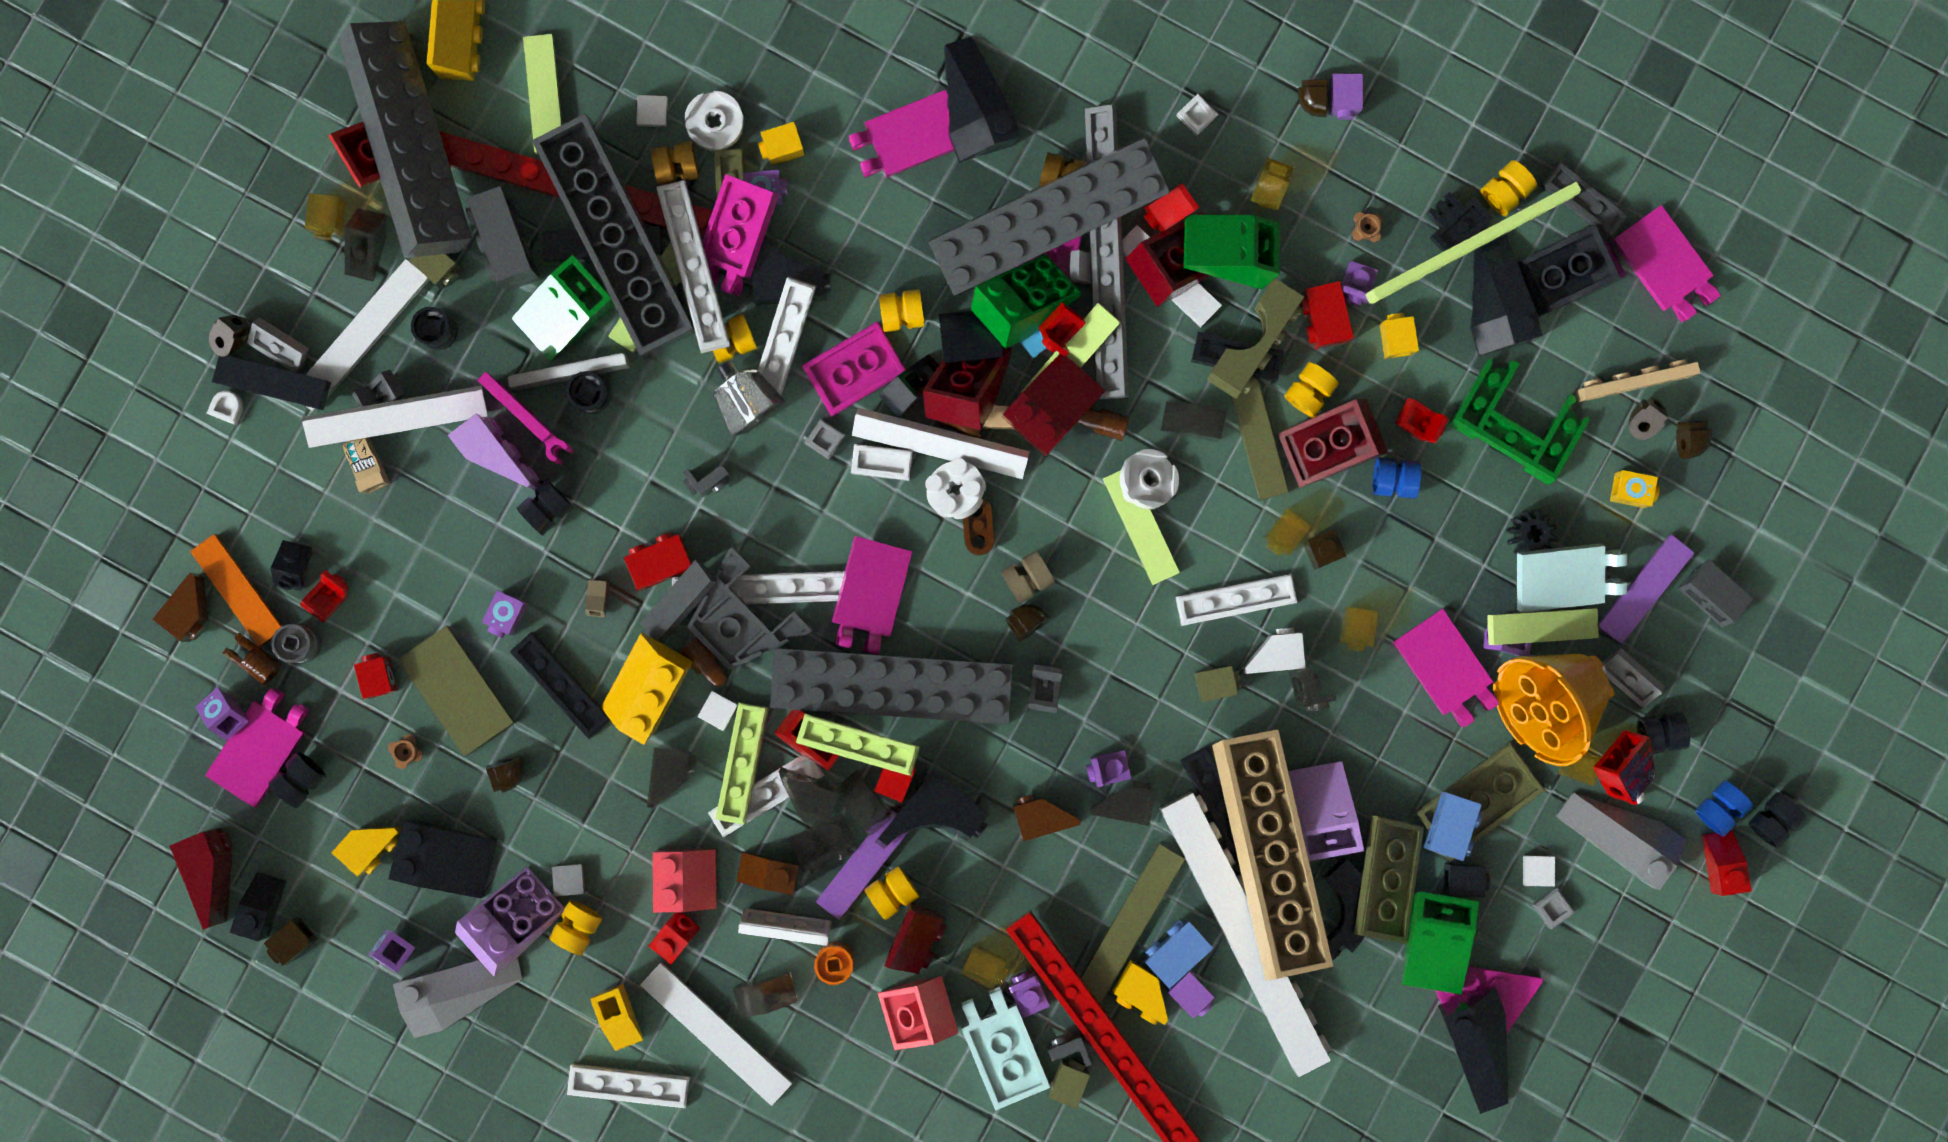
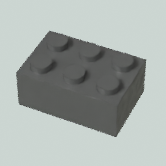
(502, 239)

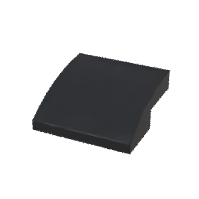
(966, 338)

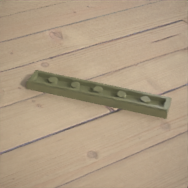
(1131, 921)

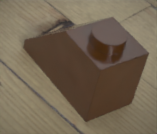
(185, 610)
(1040, 817)
(768, 873)

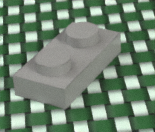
(277, 345)
(1632, 678)

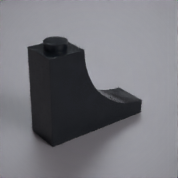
(774, 268)
(937, 806)

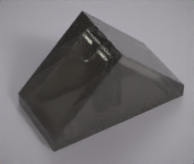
(765, 995)

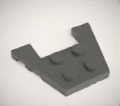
(731, 626)

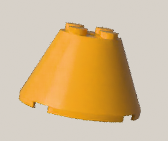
(1553, 703)

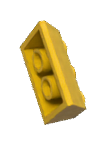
(455, 38)
(645, 688)

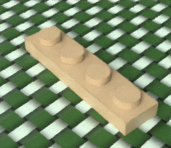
(1649, 377)

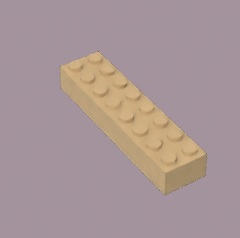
(1272, 855)

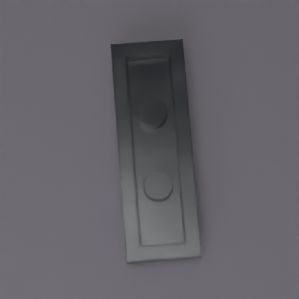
(1210, 348)

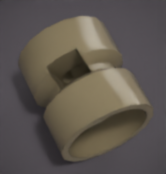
(1027, 577)

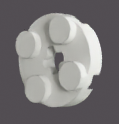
(710, 105)
(952, 474)
(1135, 488)

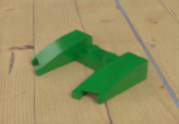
(1541, 457)

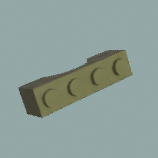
(1236, 367)

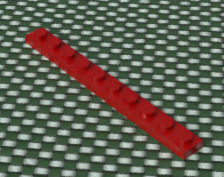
(532, 175)
(1100, 1030)

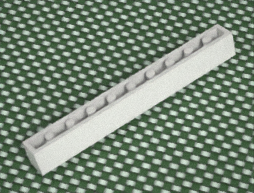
(1230, 907)

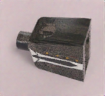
(745, 398)

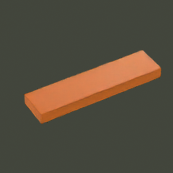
(236, 589)

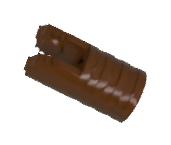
(1106, 423)
(256, 662)
(704, 662)

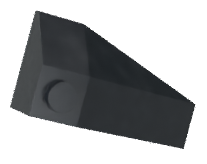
(977, 108)
(1501, 302)
(1479, 1038)

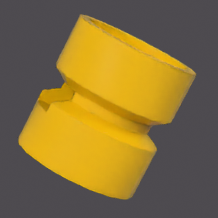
(1513, 184)
(901, 310)
(741, 341)
(1313, 387)
(891, 893)
(575, 929)

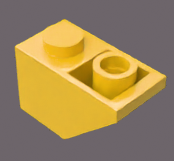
(365, 846)
(1141, 989)
(617, 1017)

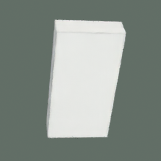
(881, 462)

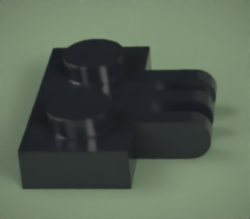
(1457, 221)

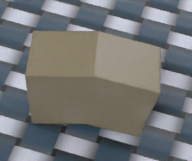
(597, 598)

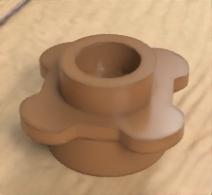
(1373, 221)
(397, 748)

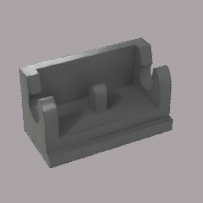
(1715, 593)

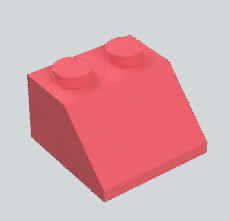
(684, 880)
(918, 1013)

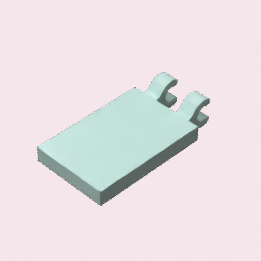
(1567, 577)
(1003, 1052)

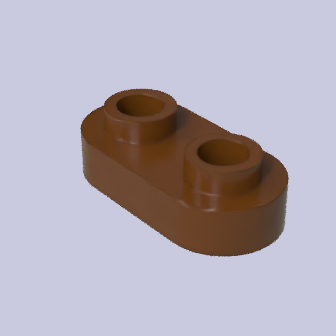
(980, 526)

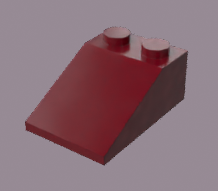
(1160, 265)
(965, 390)
(1053, 404)
(1333, 442)
(206, 872)
(915, 939)

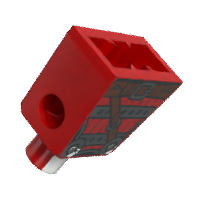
(1627, 767)

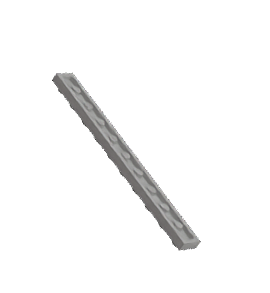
(1108, 263)

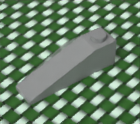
(1632, 840)
(446, 995)

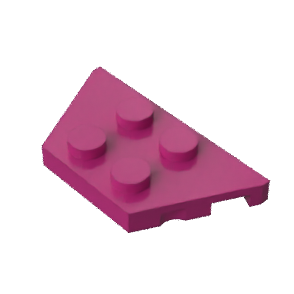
(1513, 989)

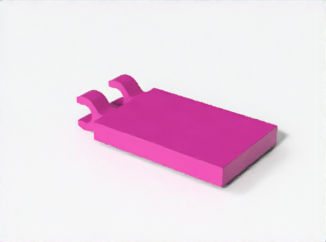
(906, 136)
(737, 231)
(1666, 263)
(528, 418)
(870, 592)
(1446, 666)
(258, 749)

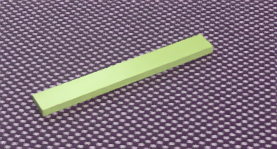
(1473, 243)

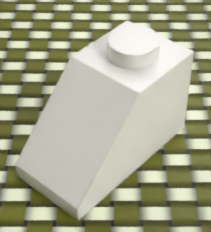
(1278, 653)

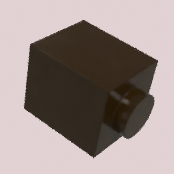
(1324, 549)
(290, 941)

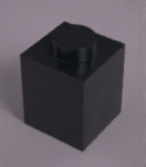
(1465, 880)

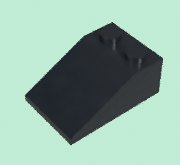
(1571, 269)
(442, 859)

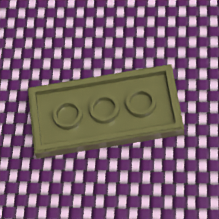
(456, 691)
(1498, 783)
(1389, 880)

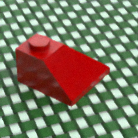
(356, 153)

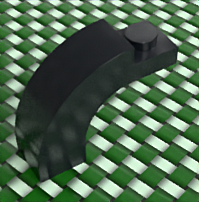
(1346, 883)

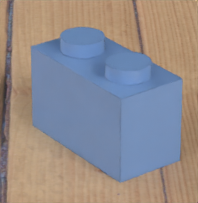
(1453, 826)
(1177, 952)

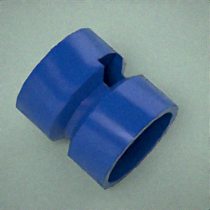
(1398, 478)
(1724, 808)

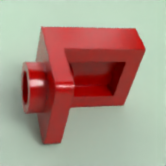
(1060, 328)
(1421, 421)
(326, 596)
(674, 937)

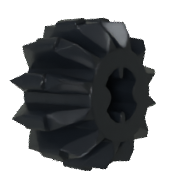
(1523, 527)

